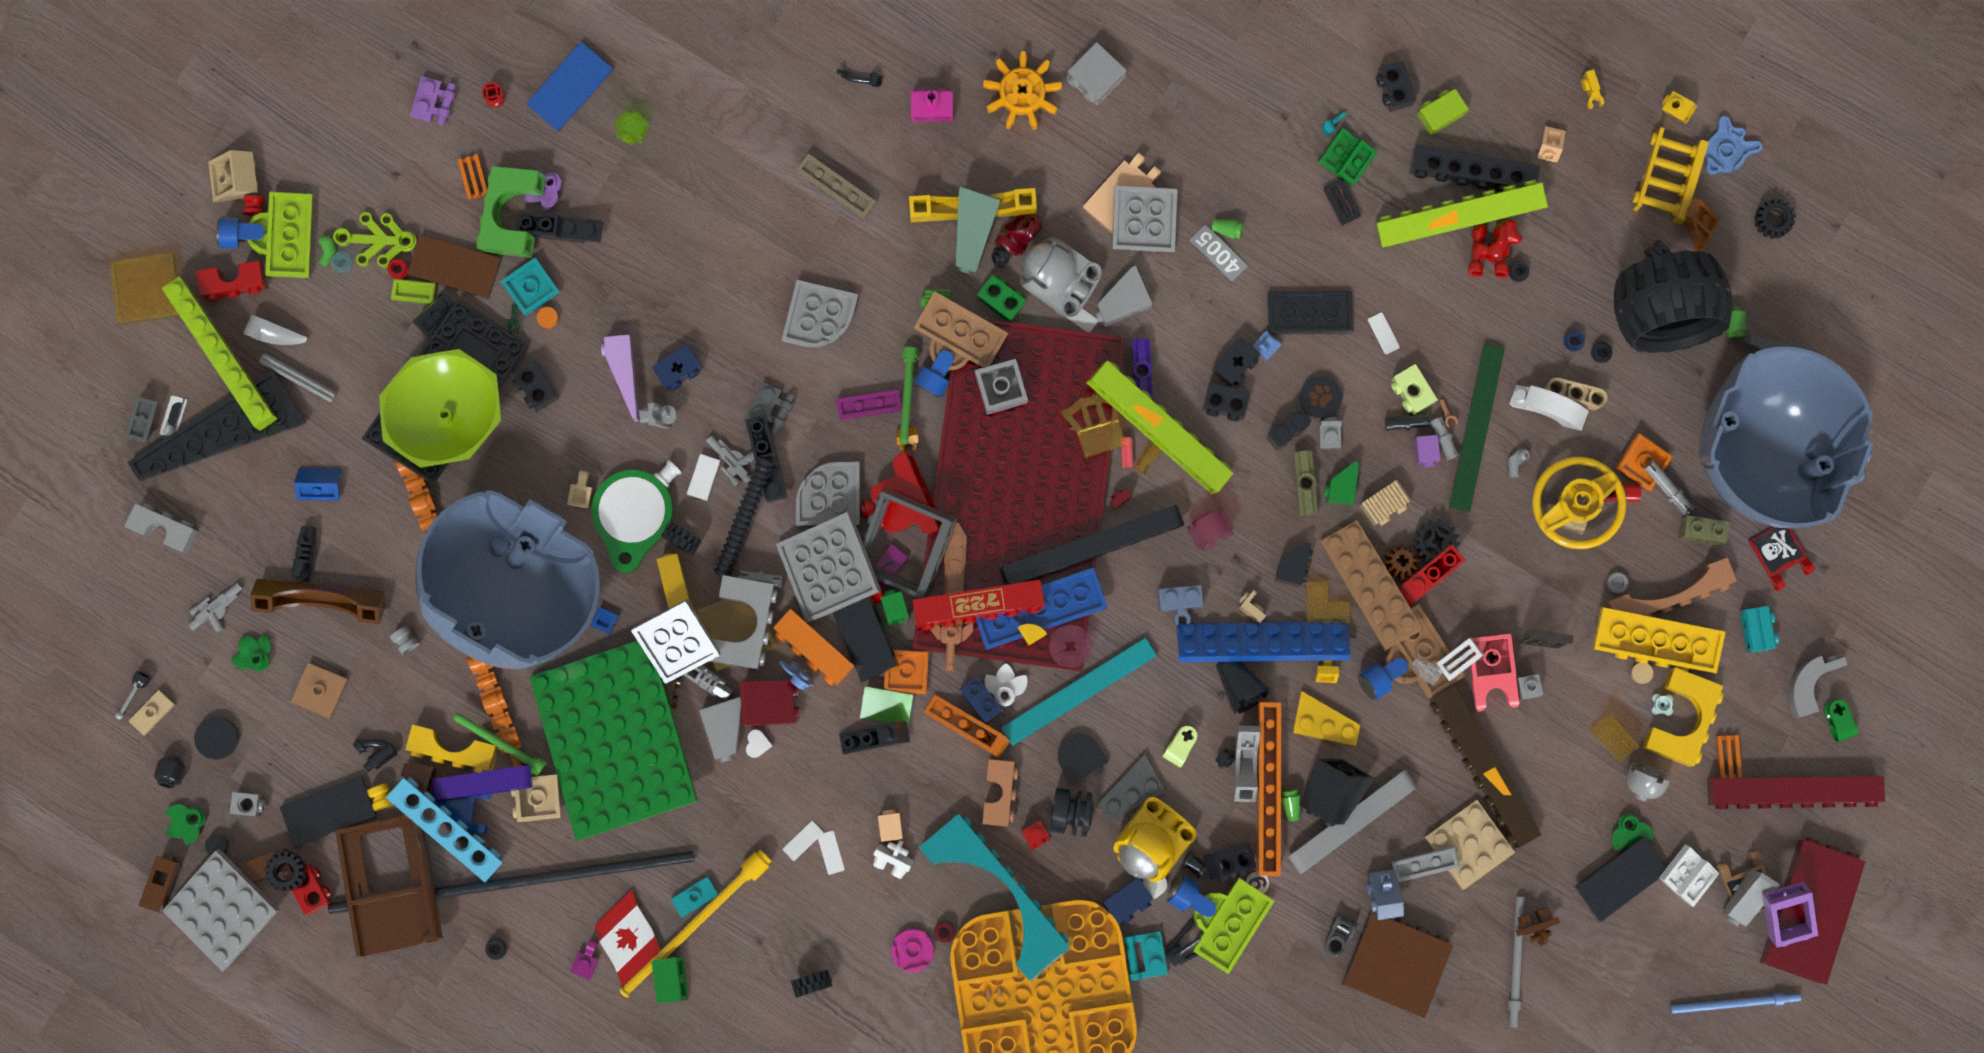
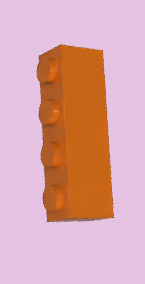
(812, 646)

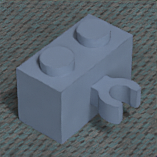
(1180, 600)
(1385, 894)

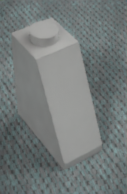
(1124, 299)
(723, 728)
(1748, 898)

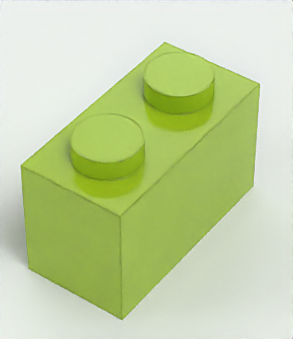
(1442, 111)

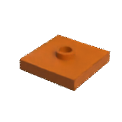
(1637, 456)
(911, 673)

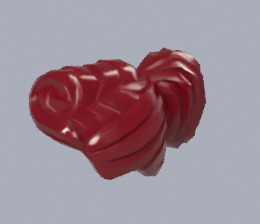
(1019, 234)

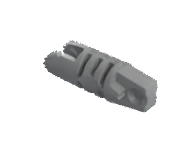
(710, 682)

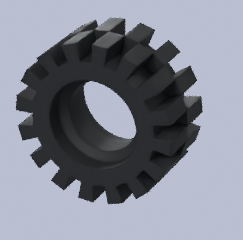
(1787, 218)
(681, 538)
(272, 871)
(811, 983)

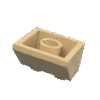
(233, 176)

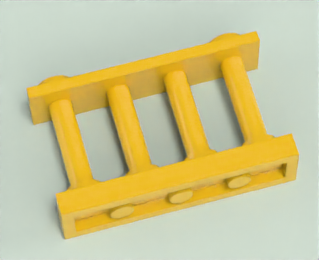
(1684, 190)

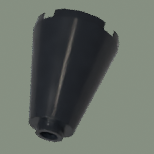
(1241, 686)

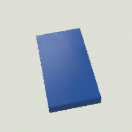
(569, 86)

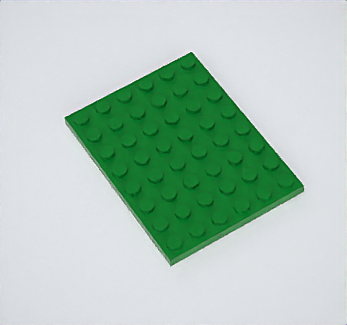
(613, 740)

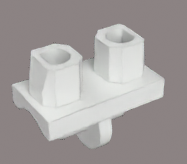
(895, 855)

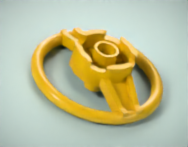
(1568, 509)

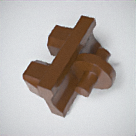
(1544, 921)

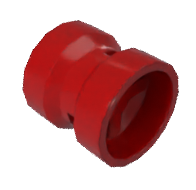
(496, 98)

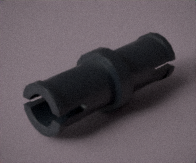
(1406, 422)

